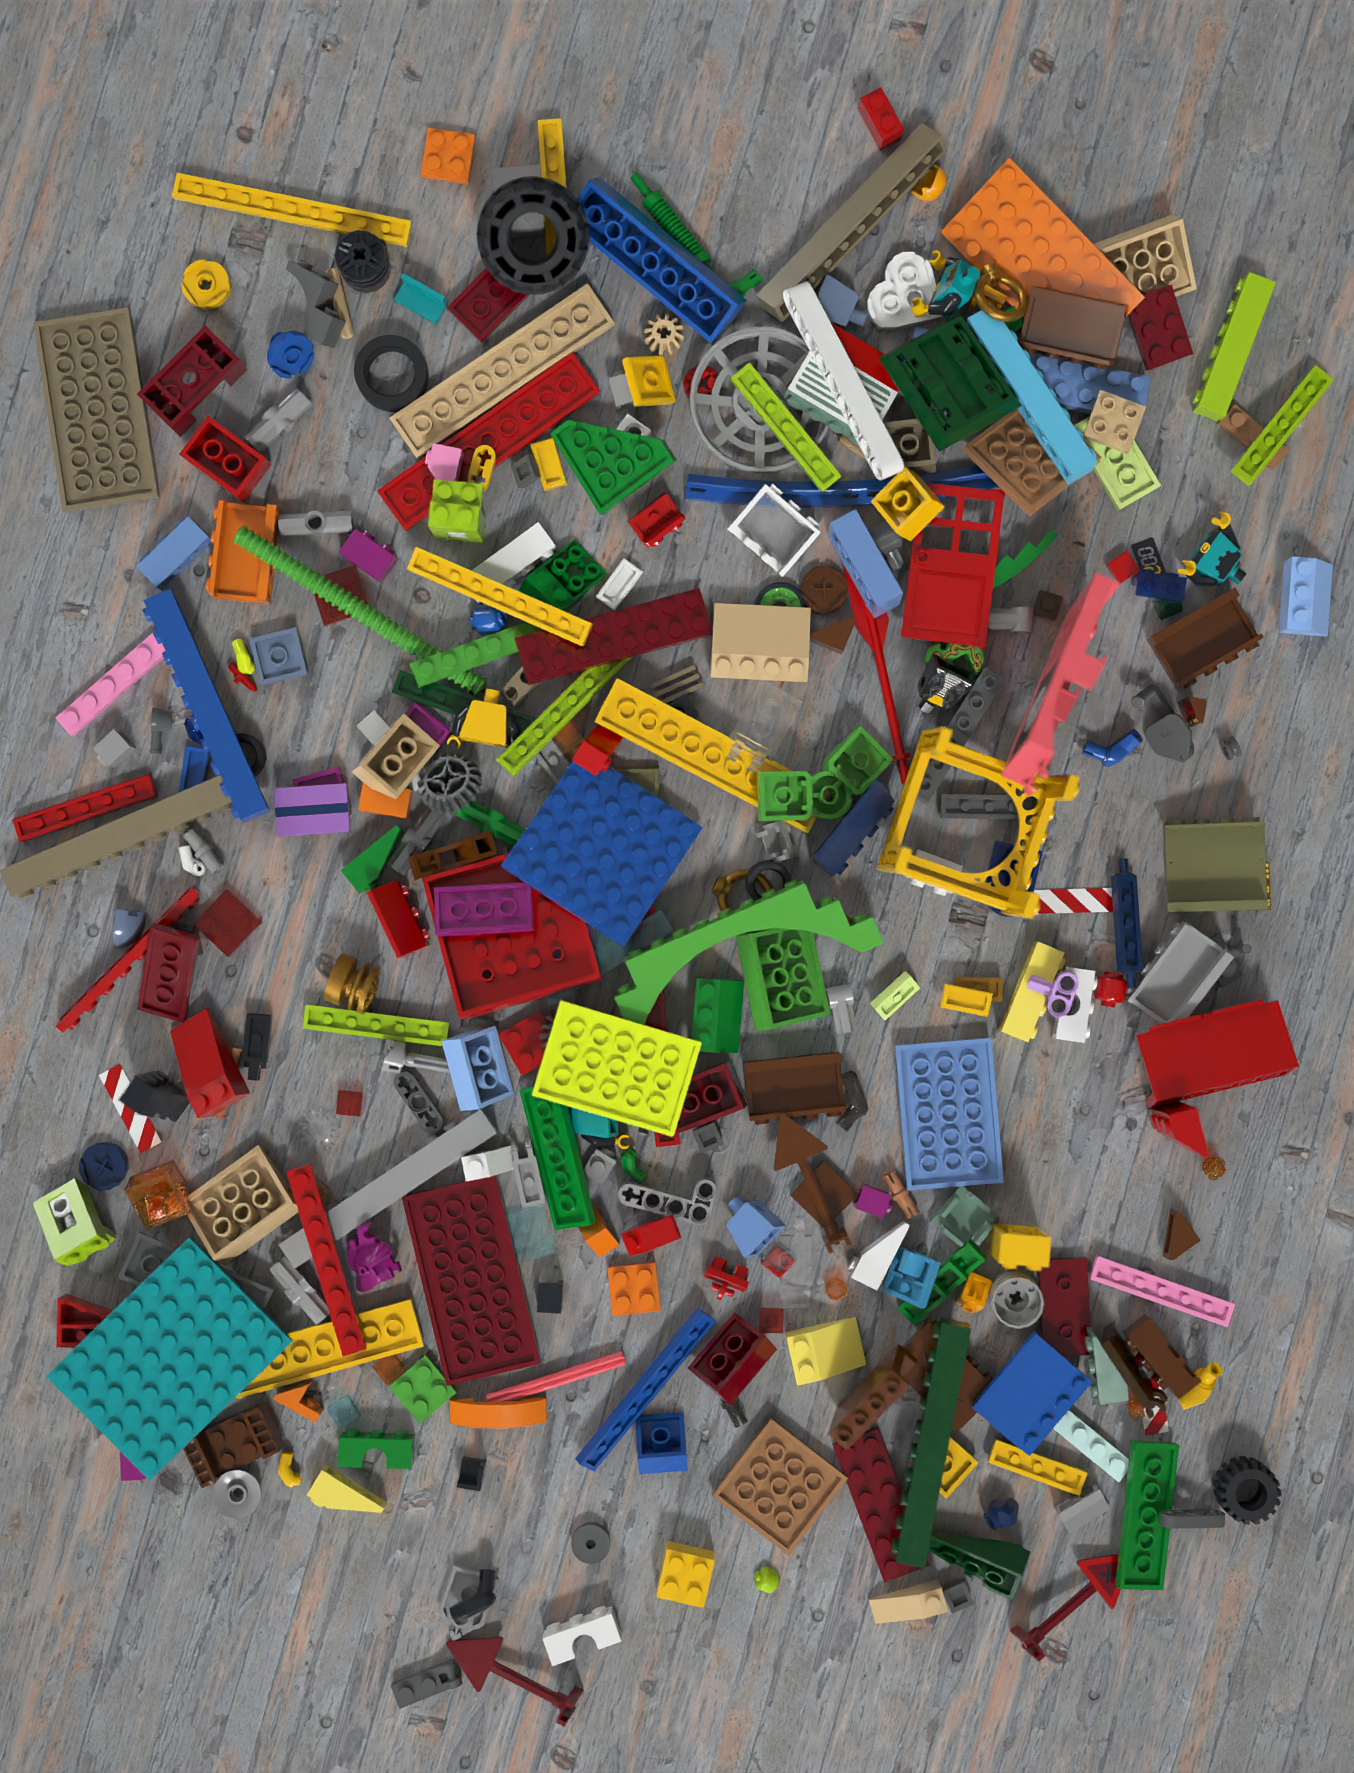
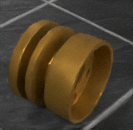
(352, 983)

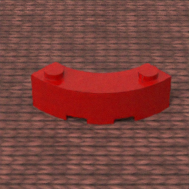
(597, 750)

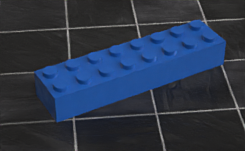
(658, 261)

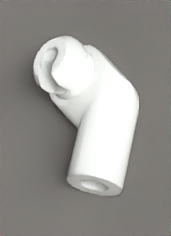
(191, 863)

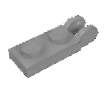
(528, 1175)

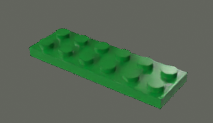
(558, 1161)
(1147, 1492)

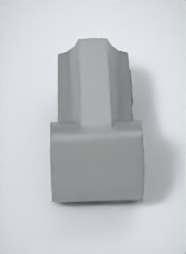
(1017, 620)
(841, 1001)

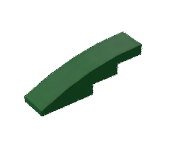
(1009, 568)
(949, 1276)

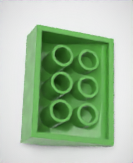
(782, 977)

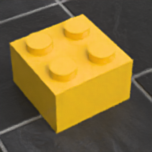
(907, 504)
(685, 1574)

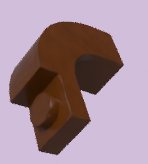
(452, 856)

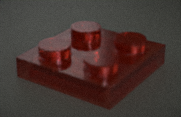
(348, 579)
(227, 923)

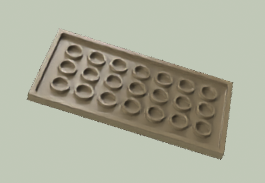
(95, 410)

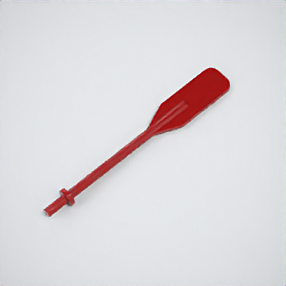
(874, 633)

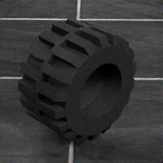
(1263, 1501)

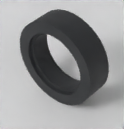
(382, 345)

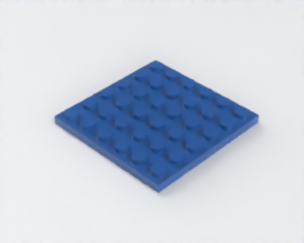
(602, 849)

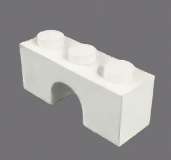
(1075, 1024)
(600, 1625)

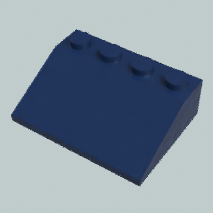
(853, 828)

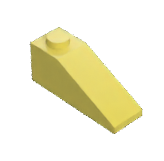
(340, 1492)

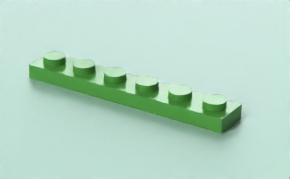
(469, 655)

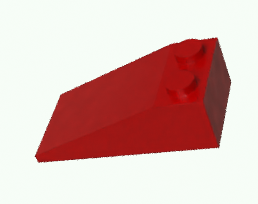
(207, 1065)

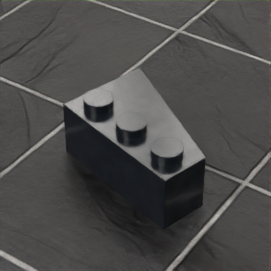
(153, 1095)

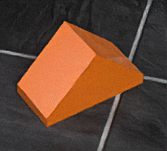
(599, 1235)

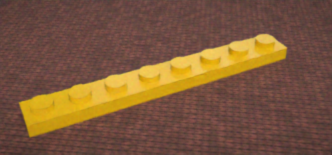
(499, 596)

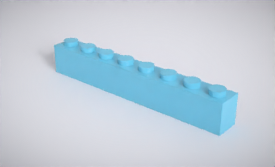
(1039, 403)

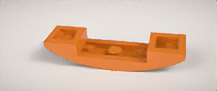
(499, 1413)

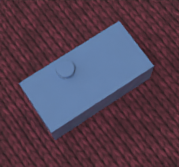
(864, 563)

